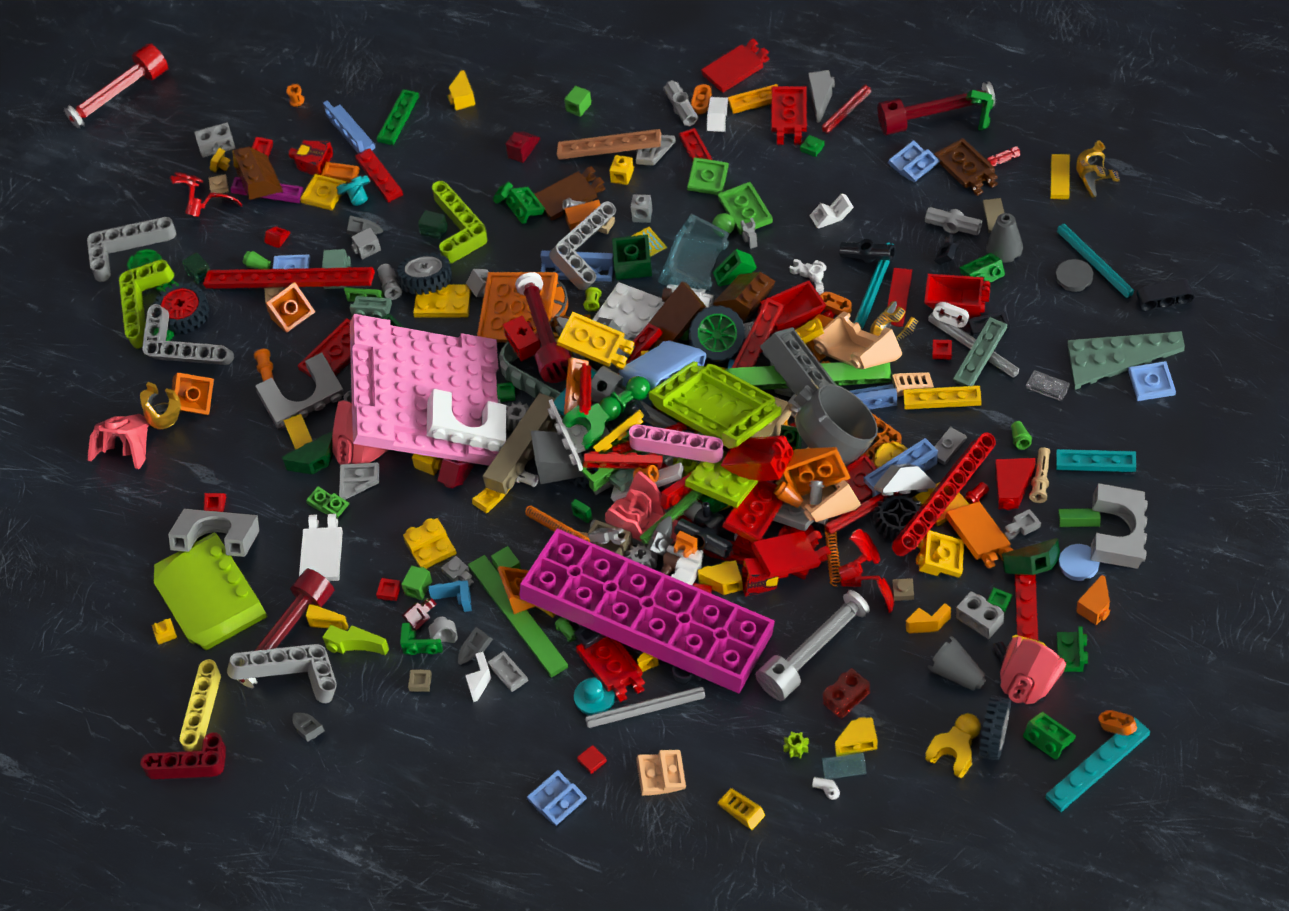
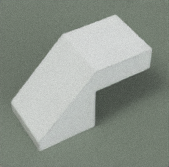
(717, 114)
(827, 215)
(479, 680)

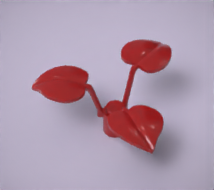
(194, 205)
(854, 568)

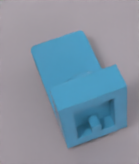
(457, 588)

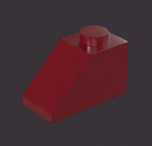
(521, 145)
(454, 472)

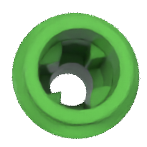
(255, 261)
(1020, 435)

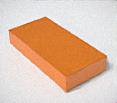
(340, 171)

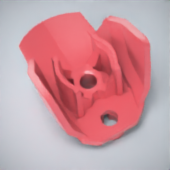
(131, 431)
(343, 439)
(639, 508)
(1030, 669)

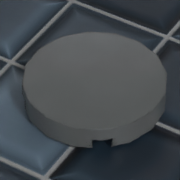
(1074, 275)

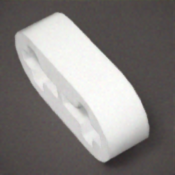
(951, 314)

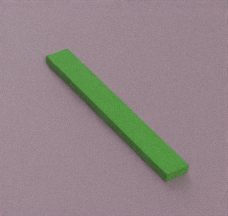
(522, 621)

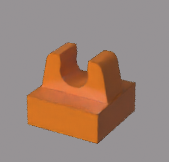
(685, 542)

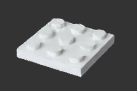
(629, 308)

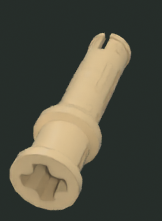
(1040, 480)

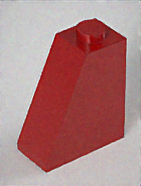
(1013, 480)

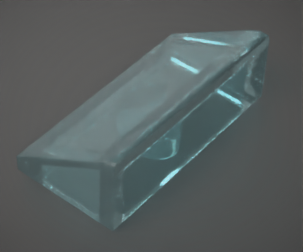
(844, 765)

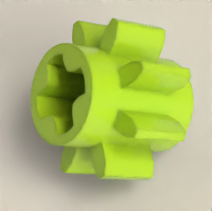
(796, 744)

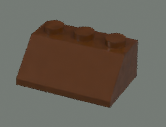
(255, 173)
(746, 293)

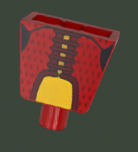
(312, 156)
(755, 579)

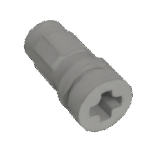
(389, 283)

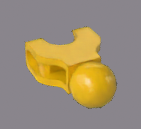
(956, 743)

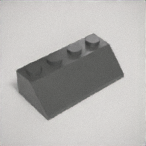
(795, 361)

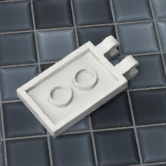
(322, 548)

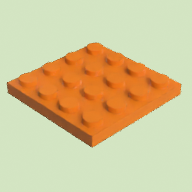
(504, 303)

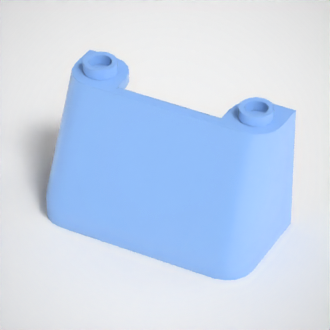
(662, 363)

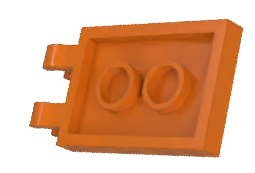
(979, 532)

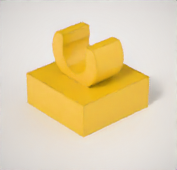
(219, 161)
(164, 631)

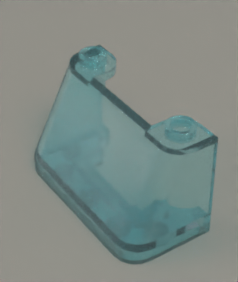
(694, 254)

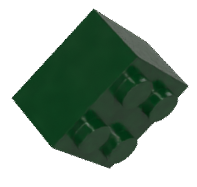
(632, 257)

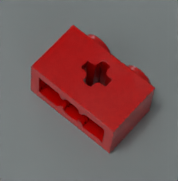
(521, 337)

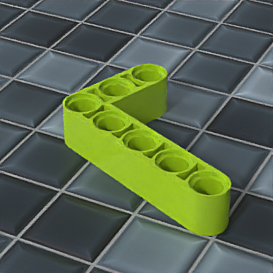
(472, 232)
(131, 287)

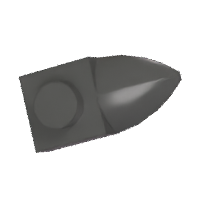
(357, 225)
(661, 537)
(474, 644)
(307, 726)

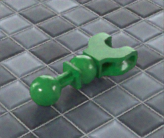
(606, 410)

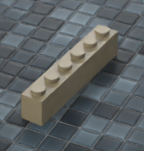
(518, 447)

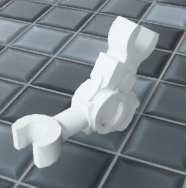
(814, 272)

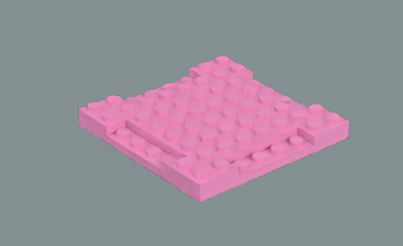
(397, 372)

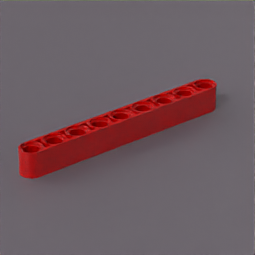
(943, 494)

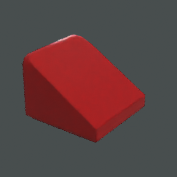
(276, 236)
(214, 502)

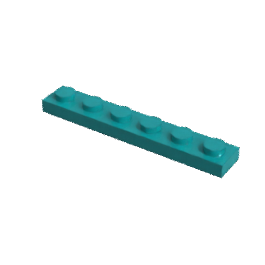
(1095, 767)

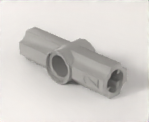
(680, 103)
(953, 221)

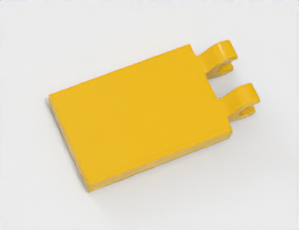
(595, 341)

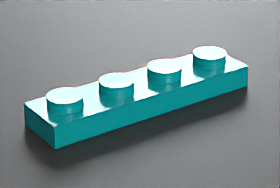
(1096, 460)

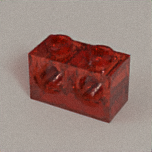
(850, 695)

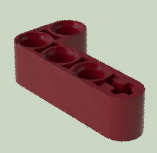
(158, 764)

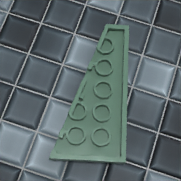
(1114, 355)

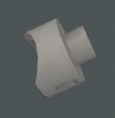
(443, 630)

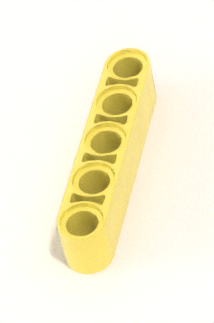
(198, 698)

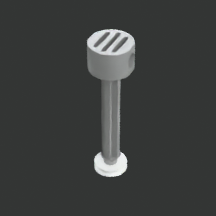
(780, 676)

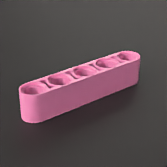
(676, 443)

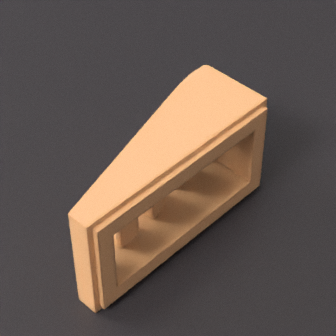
(905, 378)

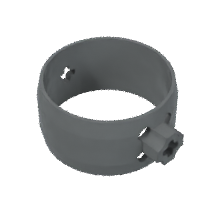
(835, 419)

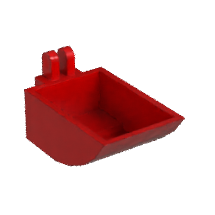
(959, 291)
(800, 306)
(759, 458)

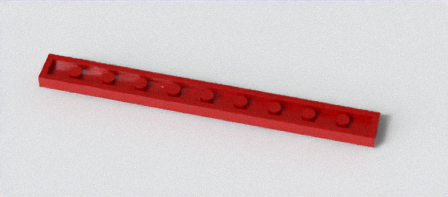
(284, 277)

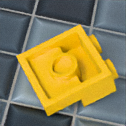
(429, 543)
(940, 554)

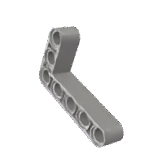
(125, 238)
(570, 256)
(180, 348)
(287, 661)

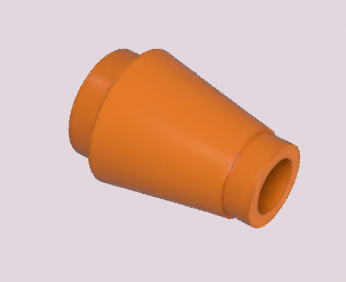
(788, 494)

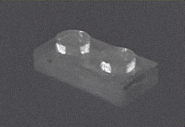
(1047, 385)

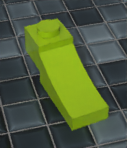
(354, 639)

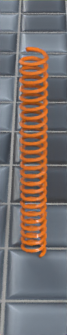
(553, 528)
(829, 560)

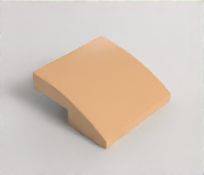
(661, 772)

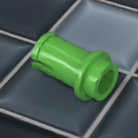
(566, 628)

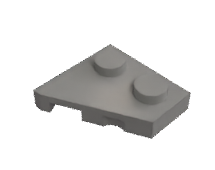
(651, 155)

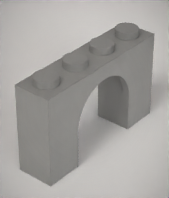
(327, 390)
(1130, 506)
(192, 524)

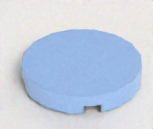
(1077, 563)

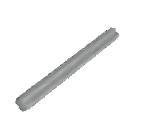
(969, 341)
(645, 707)

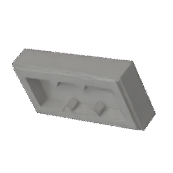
(949, 444)
(507, 671)

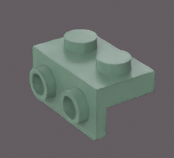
(371, 306)

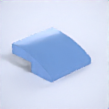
(913, 161)
(556, 798)

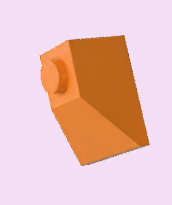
(193, 392)

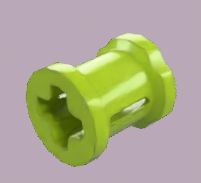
(592, 298)

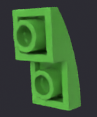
(326, 502)

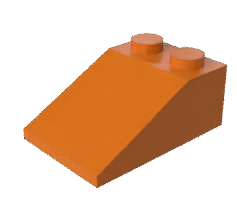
(815, 465)

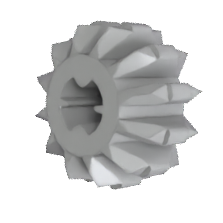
(515, 414)
(642, 555)

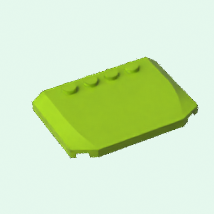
(715, 403)
(207, 593)

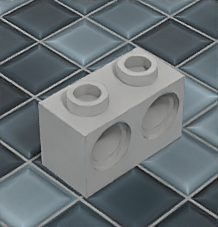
(213, 138)
(978, 617)

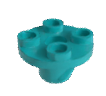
(355, 190)
(592, 697)

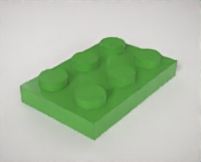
(744, 204)

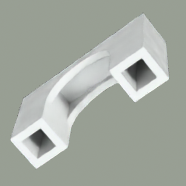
(444, 426)

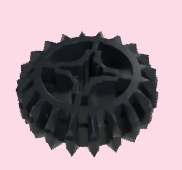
(887, 514)

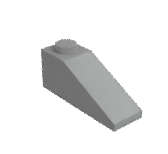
(821, 91)

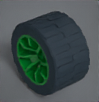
(718, 334)

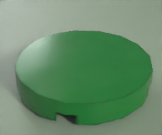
(142, 258)

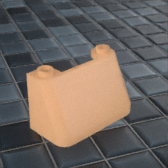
(857, 347)
(835, 501)

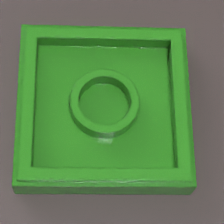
(707, 176)

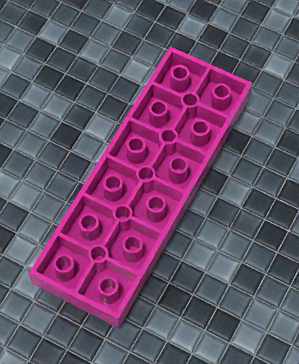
(647, 610)

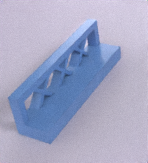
(348, 128)
(596, 261)
(877, 396)
(916, 455)

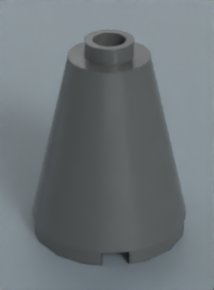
(1005, 239)
(958, 666)

